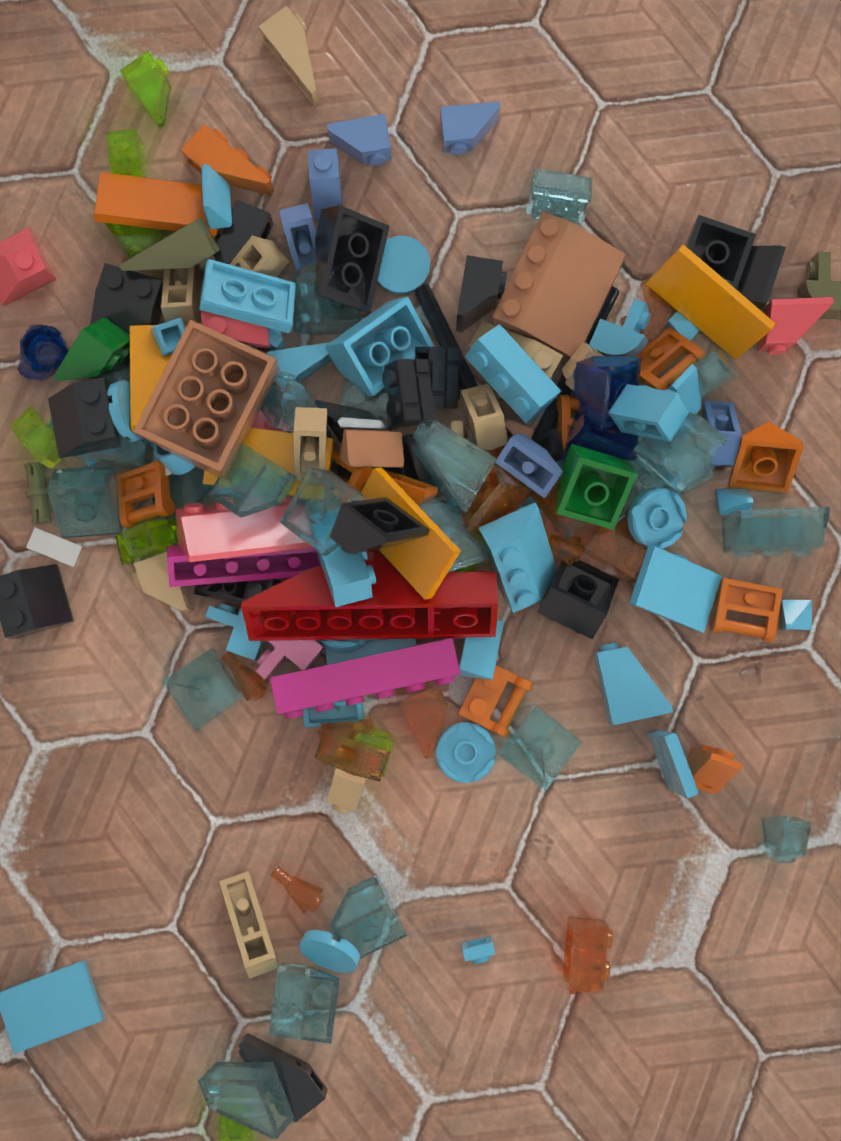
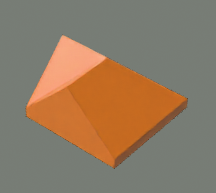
(766, 460)

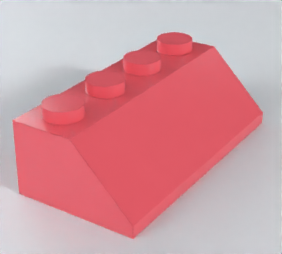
(218, 533)

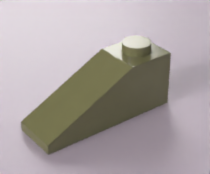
(177, 251)

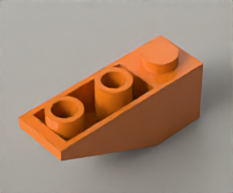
(230, 163)
(712, 767)

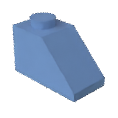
(466, 125)
(363, 139)
(324, 179)
(299, 234)
(724, 419)
(530, 464)

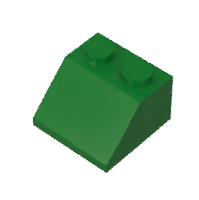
(95, 351)
(594, 486)

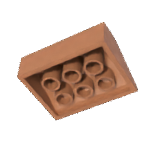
(559, 285)
(207, 398)

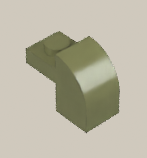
(819, 284)

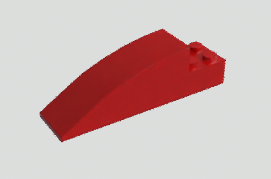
(306, 611)

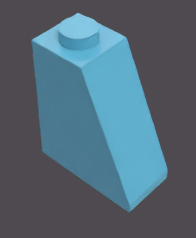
(627, 687)

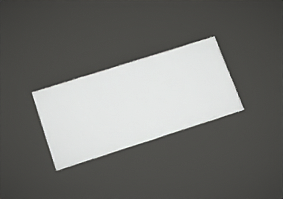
(54, 547)

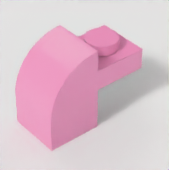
(300, 652)

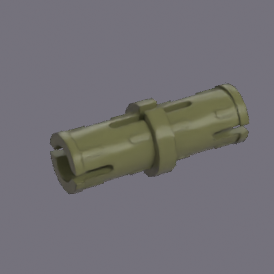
(37, 493)

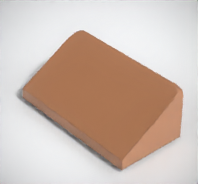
(372, 448)

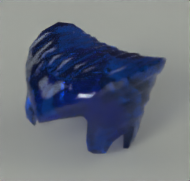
(41, 352)

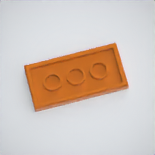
(148, 202)

